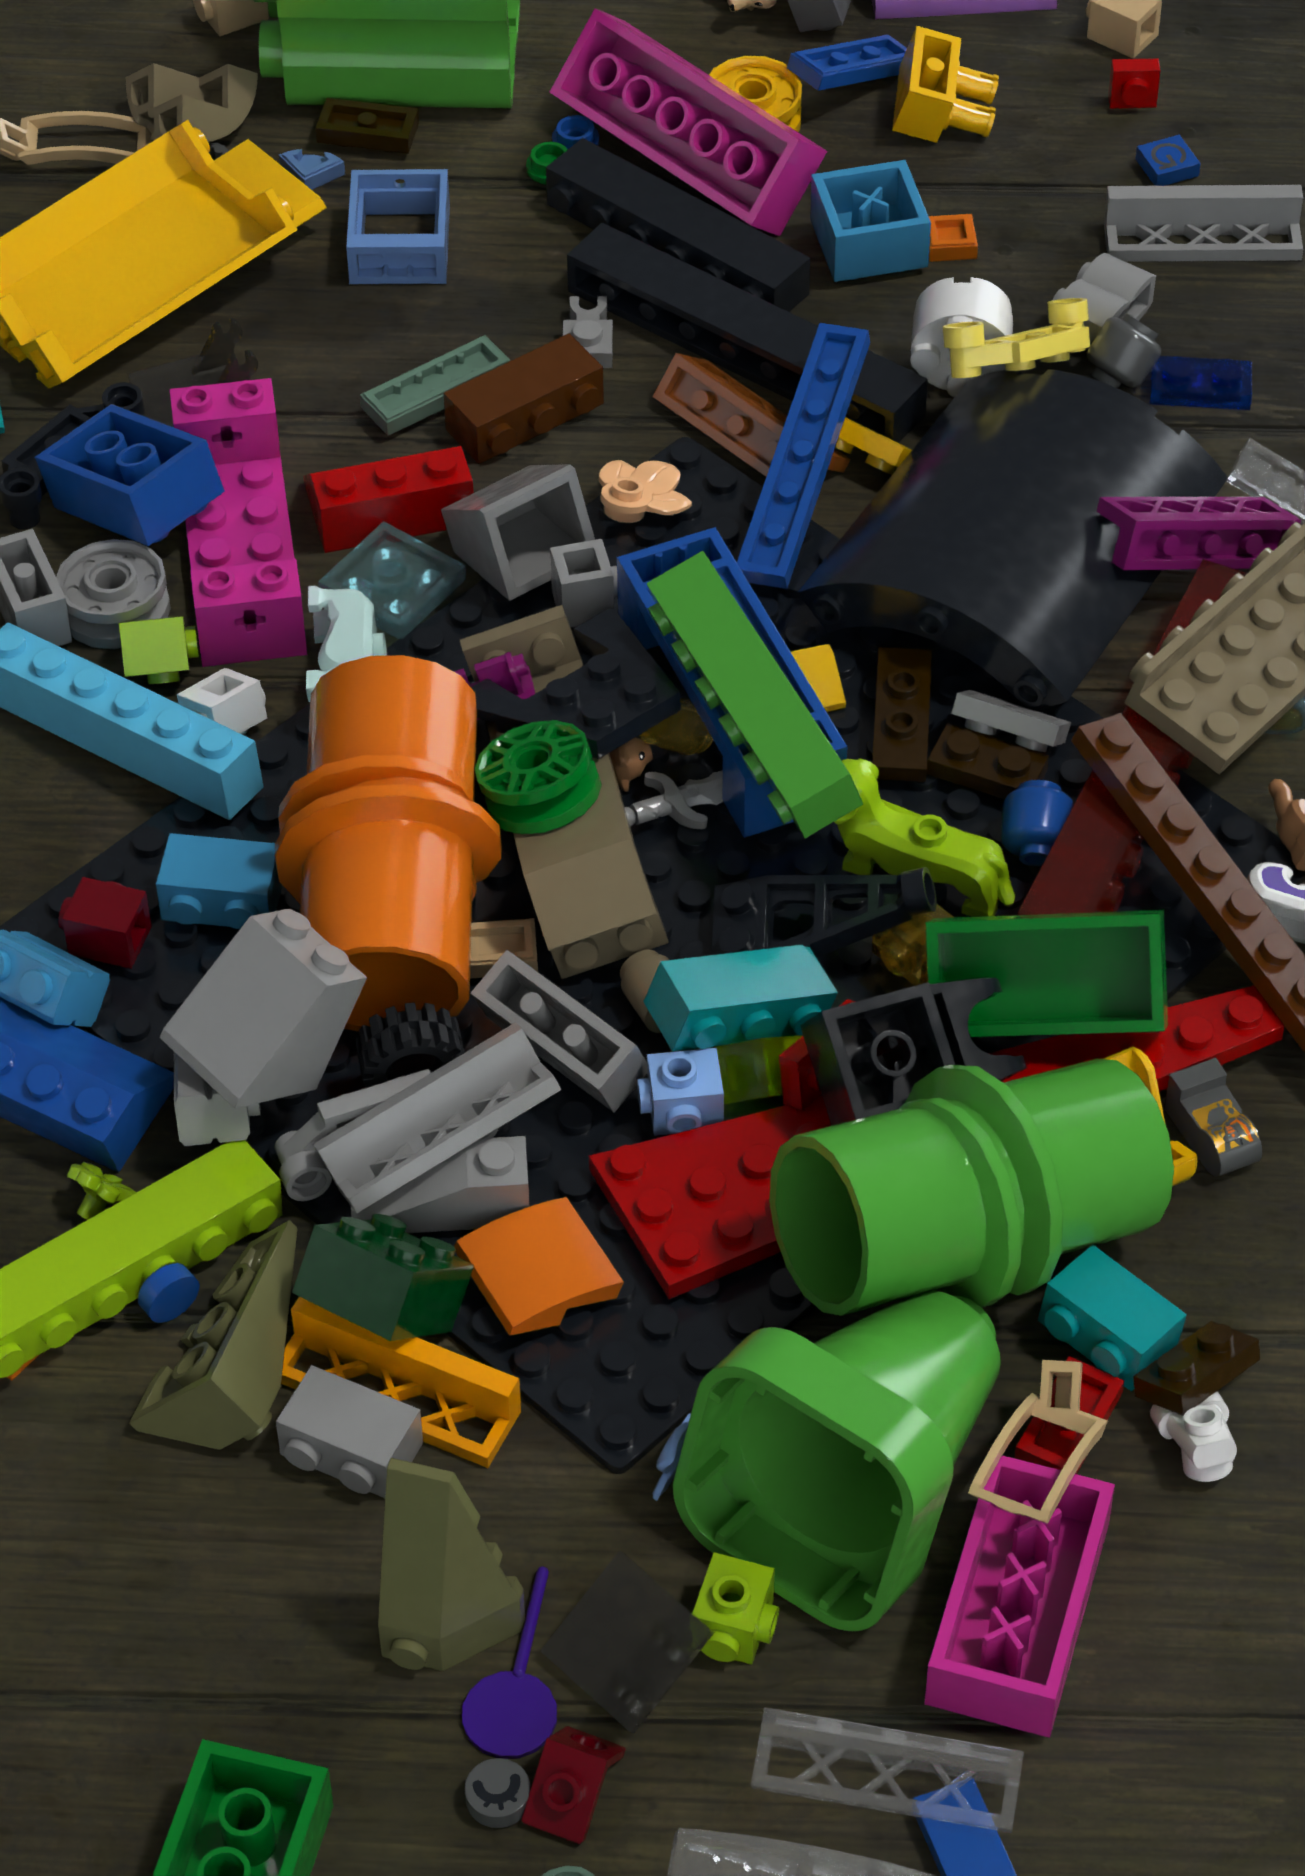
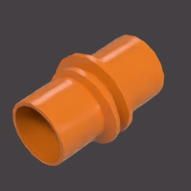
(389, 830)

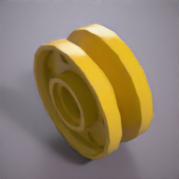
(765, 84)

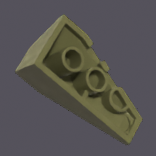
(232, 1355)
(438, 1575)

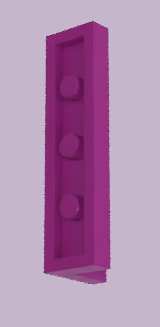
(1186, 530)

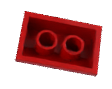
(396, 490)

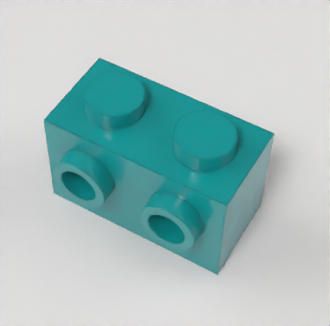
(1110, 1315)

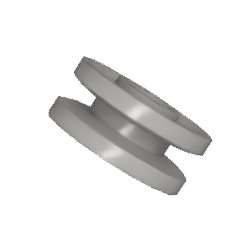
(109, 586)

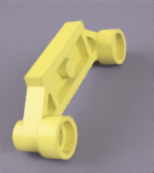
(1019, 350)

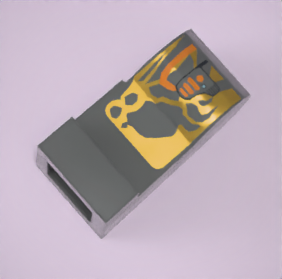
(1212, 1118)

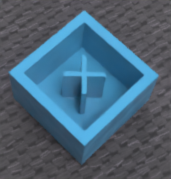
(870, 220)

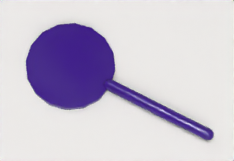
(511, 1710)

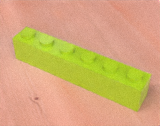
(107, 1258)

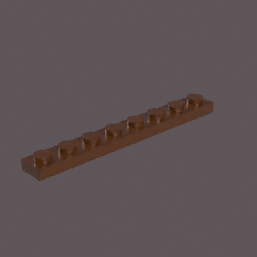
(1199, 865)

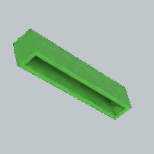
(754, 695)

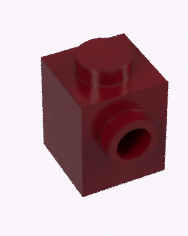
(105, 922)

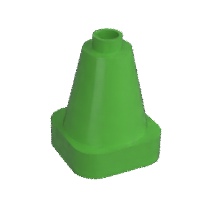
(838, 1451)

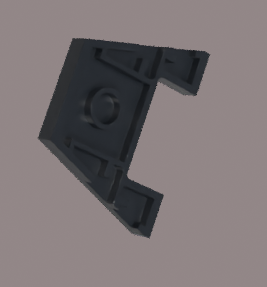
(608, 698)

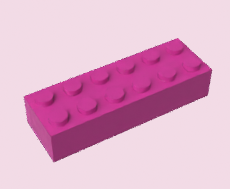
(688, 122)

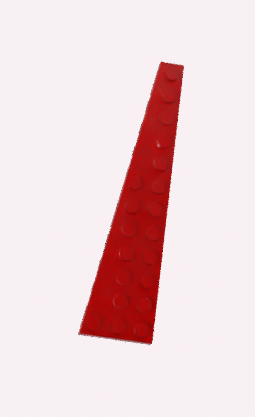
(704, 1193)

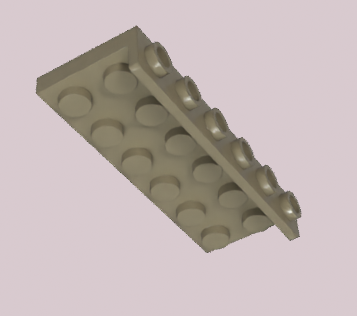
(1234, 662)

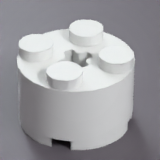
(954, 303)

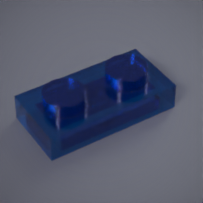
(1201, 382)

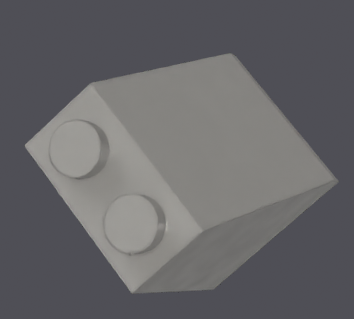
(514, 522)
(267, 1011)

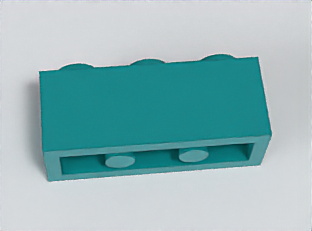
(737, 996)

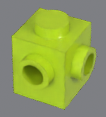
(157, 648)
(737, 1607)

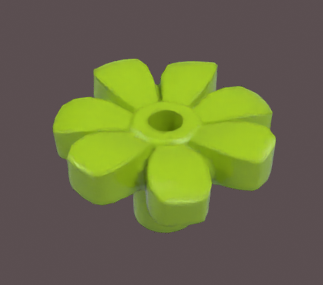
(99, 1188)

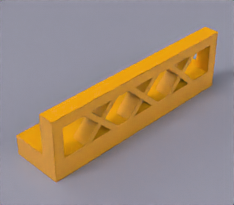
(418, 1370)

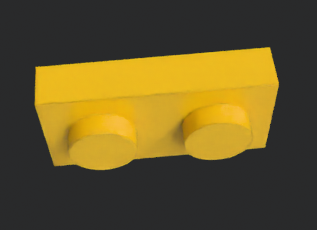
(882, 451)

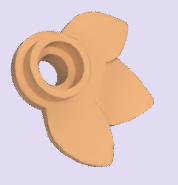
(633, 491)

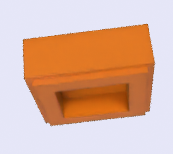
(952, 238)

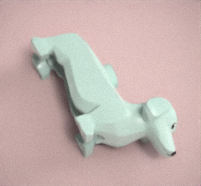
(344, 628)

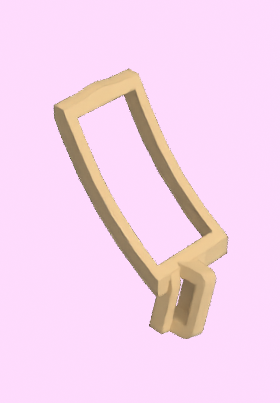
(27, 135)
(1065, 1414)

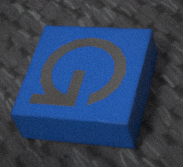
(1168, 161)

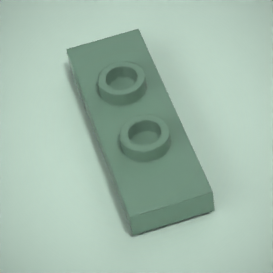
(421, 390)

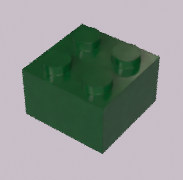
(383, 1277)

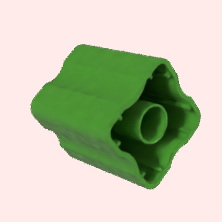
(393, 51)

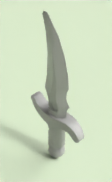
(677, 800)

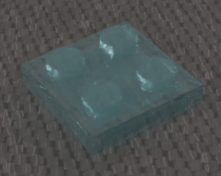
(398, 576)

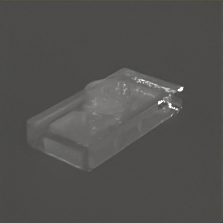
(1269, 475)

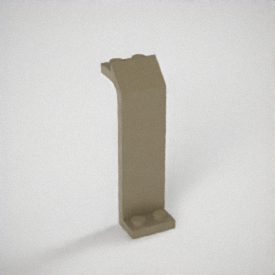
(587, 873)

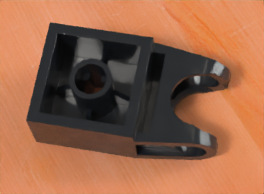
(914, 1034)

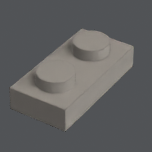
(988, 714)

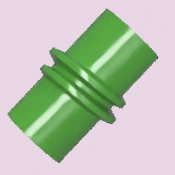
(970, 1185)

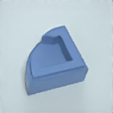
(312, 169)

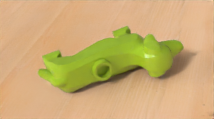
(909, 841)

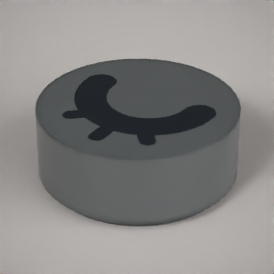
(497, 1792)

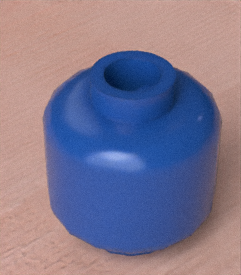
(1033, 820)

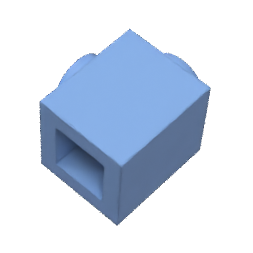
(682, 1090)

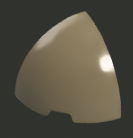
(212, 103)

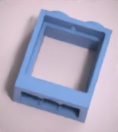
(398, 256)

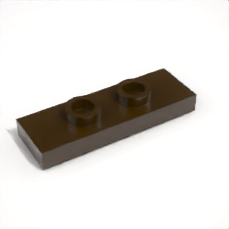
(902, 713)

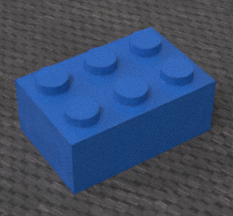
(130, 474)

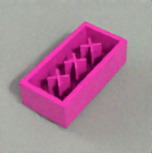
(1019, 1600)

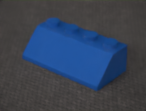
(77, 1087)

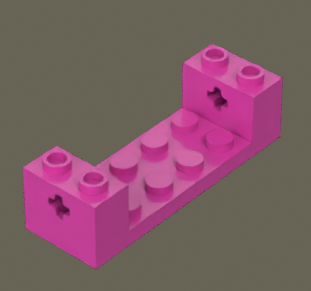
(243, 538)

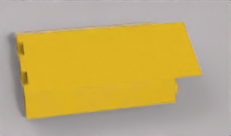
(139, 246)

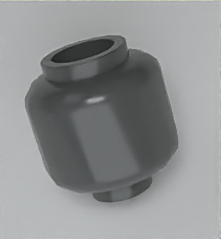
(1123, 352)

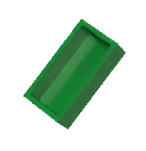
(1057, 971)

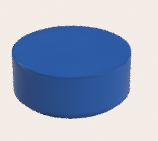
(168, 1292)

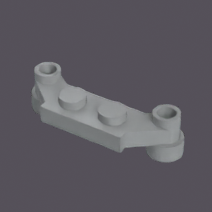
(302, 1167)

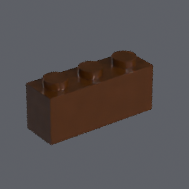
(524, 398)

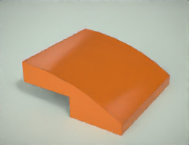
(538, 1265)

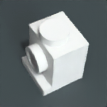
(227, 699)

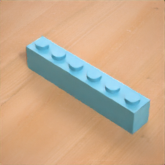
(127, 724)

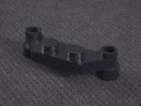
(21, 478)

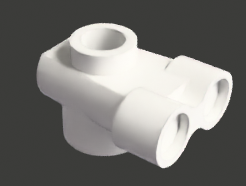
(1202, 1436)

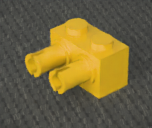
(929, 85)

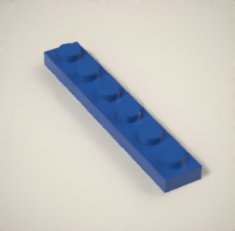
(803, 455)

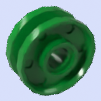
(538, 777)

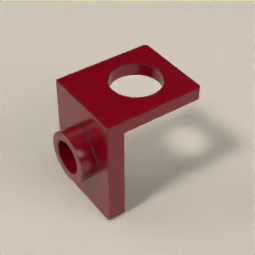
(569, 1783)

